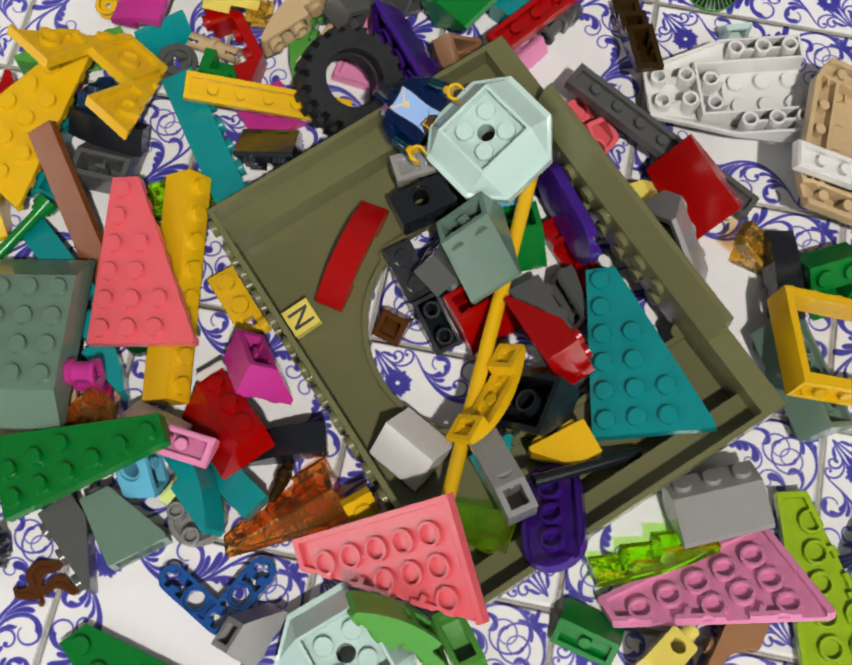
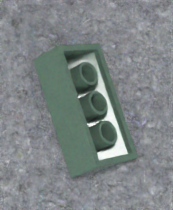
(807, 417)

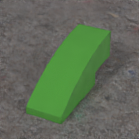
(458, 640)

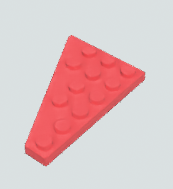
(135, 287)
(402, 554)

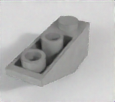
(504, 478)

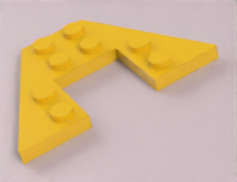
(119, 54)

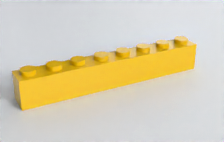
(184, 231)

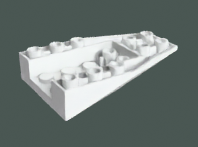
(733, 88)

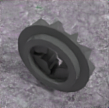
(183, 54)

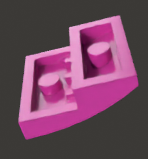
(146, 12)

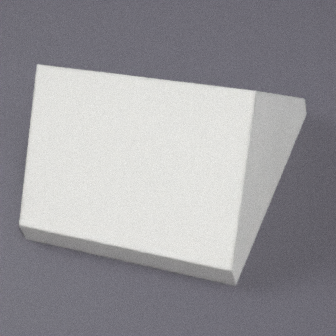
(410, 448)

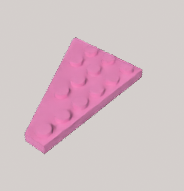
(742, 584)

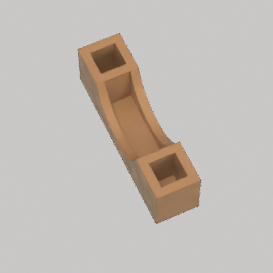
(733, 639)

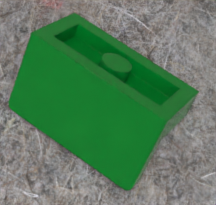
(587, 633)

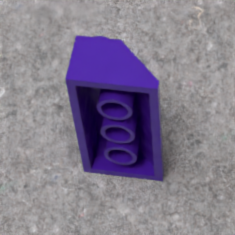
(398, 31)

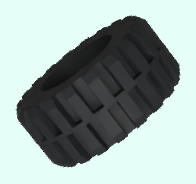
(346, 44)

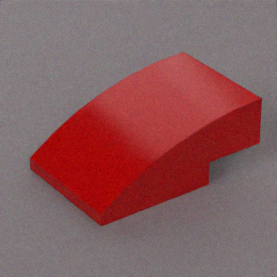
(699, 180)

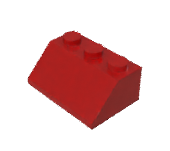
(228, 417)

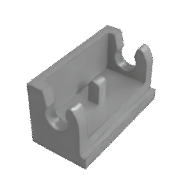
(404, 170)

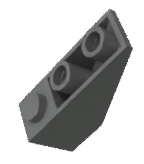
(71, 531)

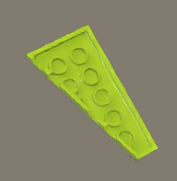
(805, 539)

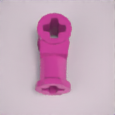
(86, 374)

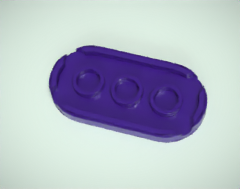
(569, 214)
(558, 532)

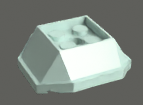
(508, 160)
(323, 627)

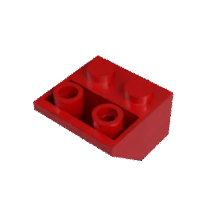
(471, 318)

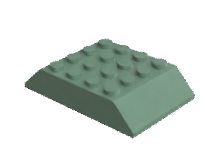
(39, 330)

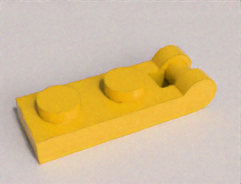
(238, 301)

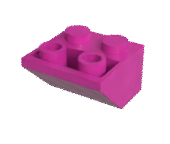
(255, 368)

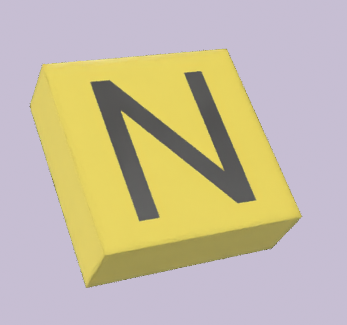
(301, 318)

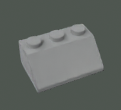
(673, 216)
(718, 504)

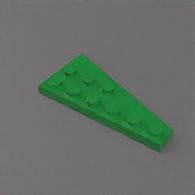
(57, 461)

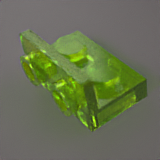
(485, 528)

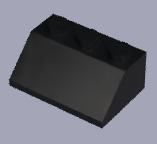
(539, 403)

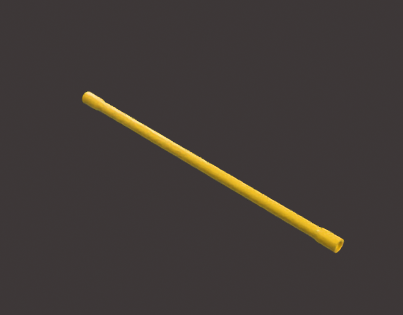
(488, 341)

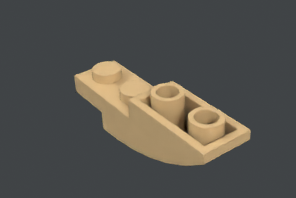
(290, 23)

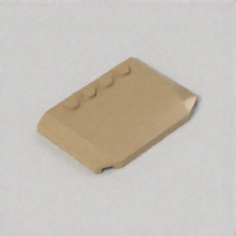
(829, 126)

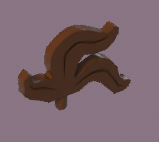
(36, 577)

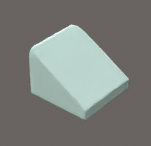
(738, 30)

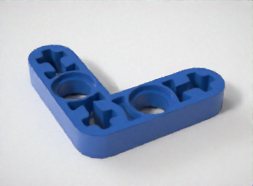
(213, 605)

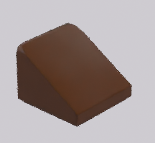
(392, 326)

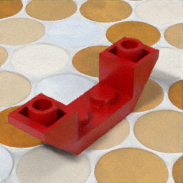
(235, 23)

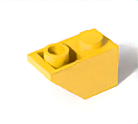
(567, 446)

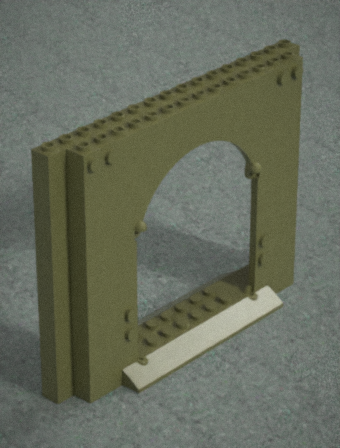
(292, 219)

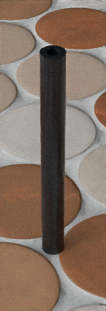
(585, 467)

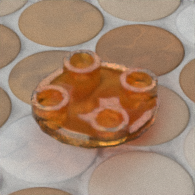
(90, 407)

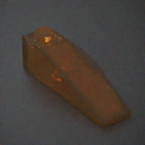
(301, 510)

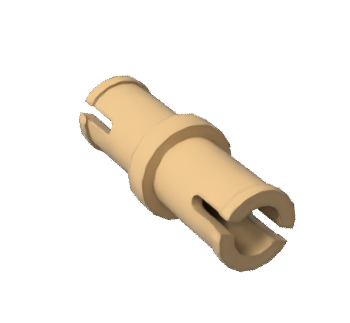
(223, 50)

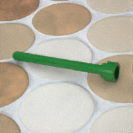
(41, 209)

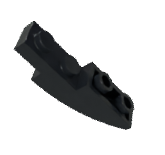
(422, 303)

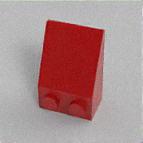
(555, 342)

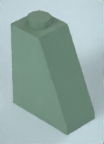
(120, 528)

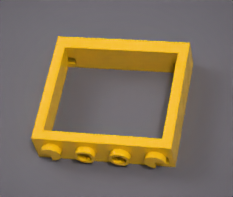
(790, 344)

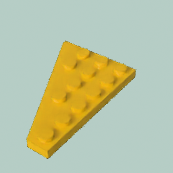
(25, 106)

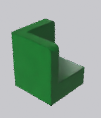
(211, 65)

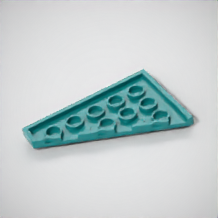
(635, 378)

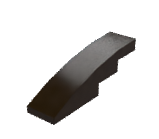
(637, 36)

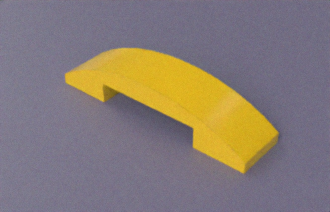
(505, 370)

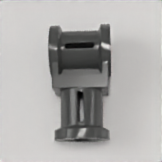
(561, 23)

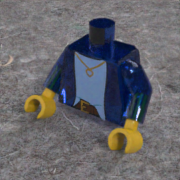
(412, 109)

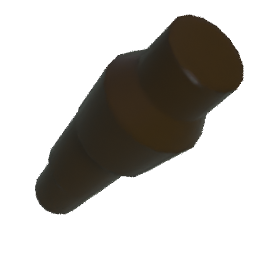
(281, 480)

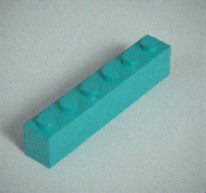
(207, 140)

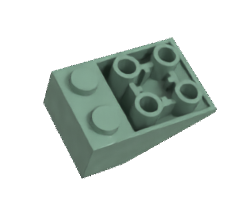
(479, 246)

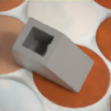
(250, 632)

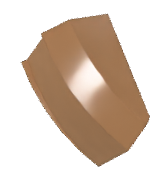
(452, 48)

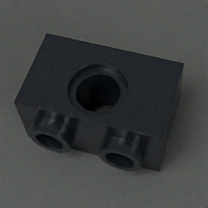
(415, 217)

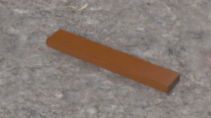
(68, 192)

